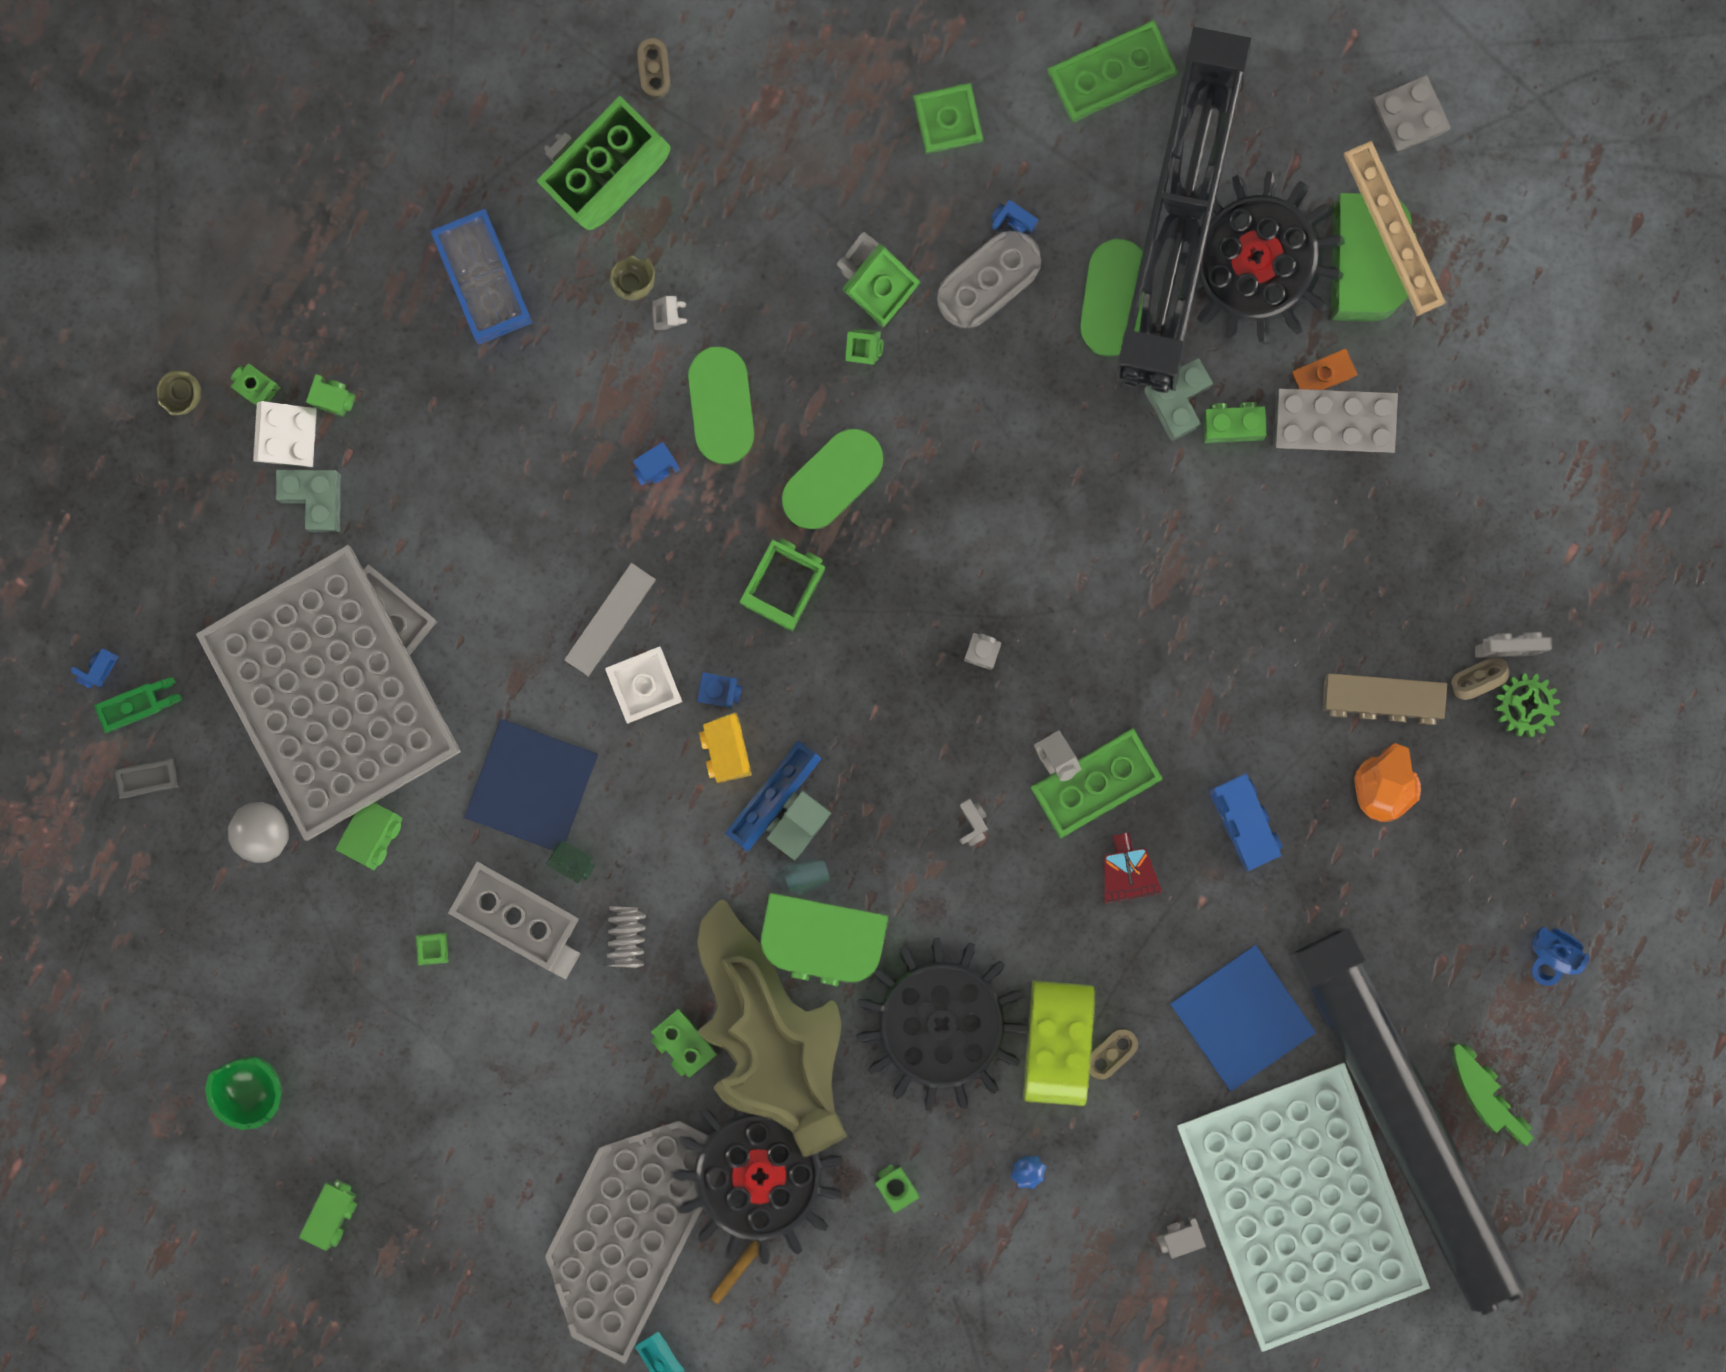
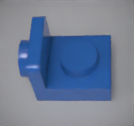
(1019, 218)
(100, 667)
(719, 690)

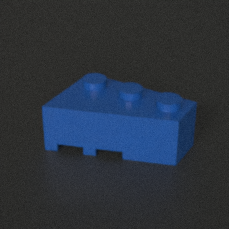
(1246, 822)

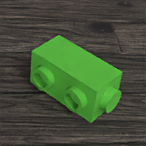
(328, 1215)

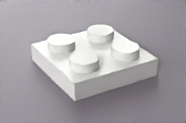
(284, 434)
(643, 685)

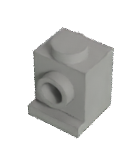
(982, 651)
(1057, 756)
(1181, 1238)

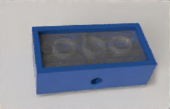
(481, 276)

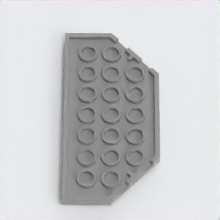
(624, 1236)

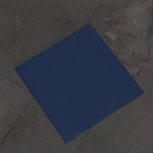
(530, 785)

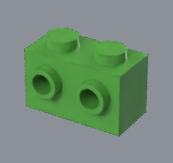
(1234, 424)
(370, 835)
(683, 1043)

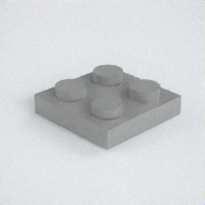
(1411, 114)

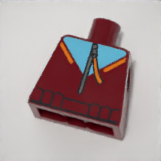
(1128, 872)

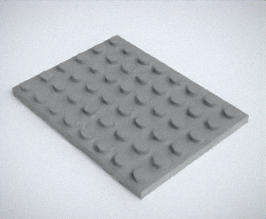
(328, 693)

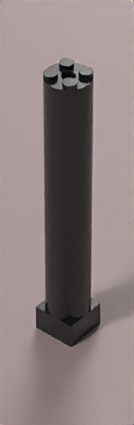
(1409, 1120)

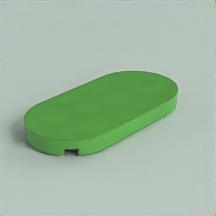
(1109, 295)
(721, 405)
(832, 479)

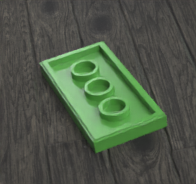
(1112, 71)
(1105, 781)

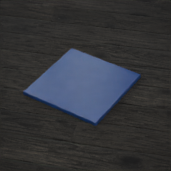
(1243, 1018)

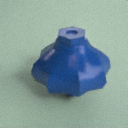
(1028, 1171)

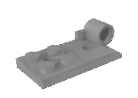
(548, 951)

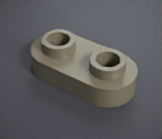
(653, 69)
(1480, 678)
(1112, 1054)

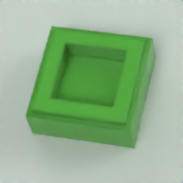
(432, 949)

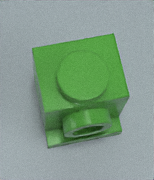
(863, 346)
(264, 389)
(330, 396)

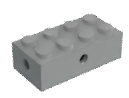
(1335, 420)

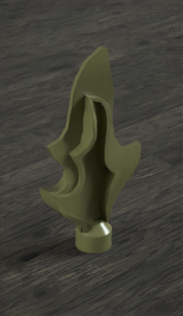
(778, 1048)

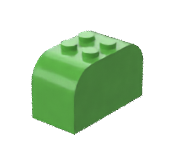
(605, 165)
(1370, 281)
(822, 939)

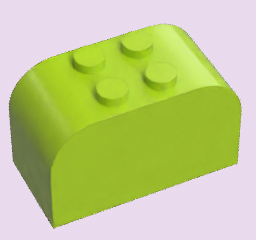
(1059, 1043)

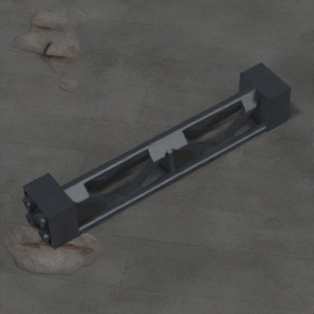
(1216, 64)

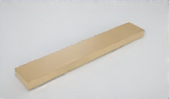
(1394, 228)

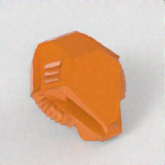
(1387, 784)

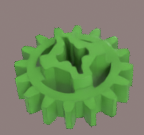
(1530, 692)

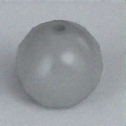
(258, 832)

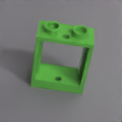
(773, 614)

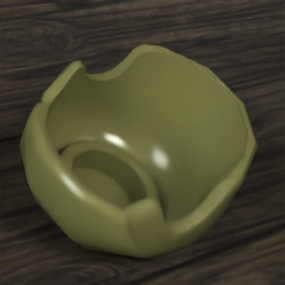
(632, 278)
(178, 392)

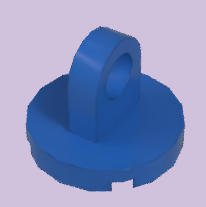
(1560, 952)

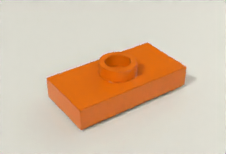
(1325, 372)

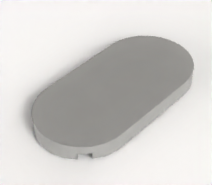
(989, 279)

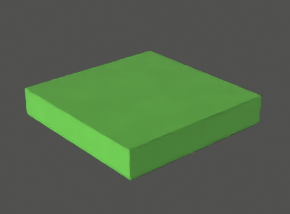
(948, 118)
(881, 285)

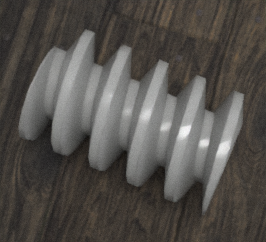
(626, 937)

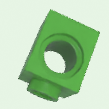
(900, 1200)

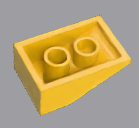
(726, 749)

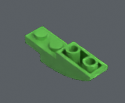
(1479, 1086)

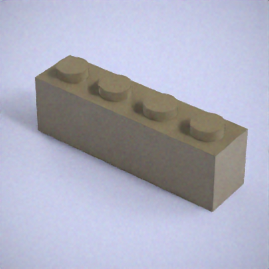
(1384, 697)

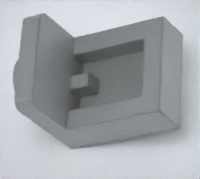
(857, 255)
(974, 815)

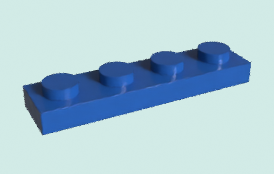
(773, 795)

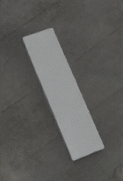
(610, 619)

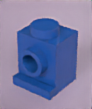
(654, 465)

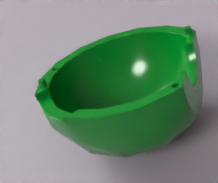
(244, 1092)

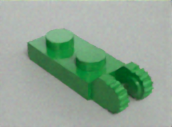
(134, 705)

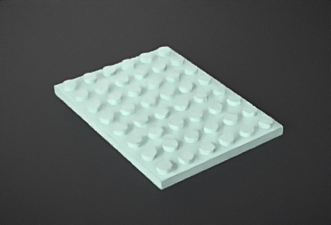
(1303, 1207)

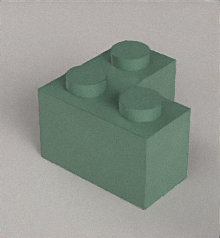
(1174, 407)
(317, 490)
(799, 824)

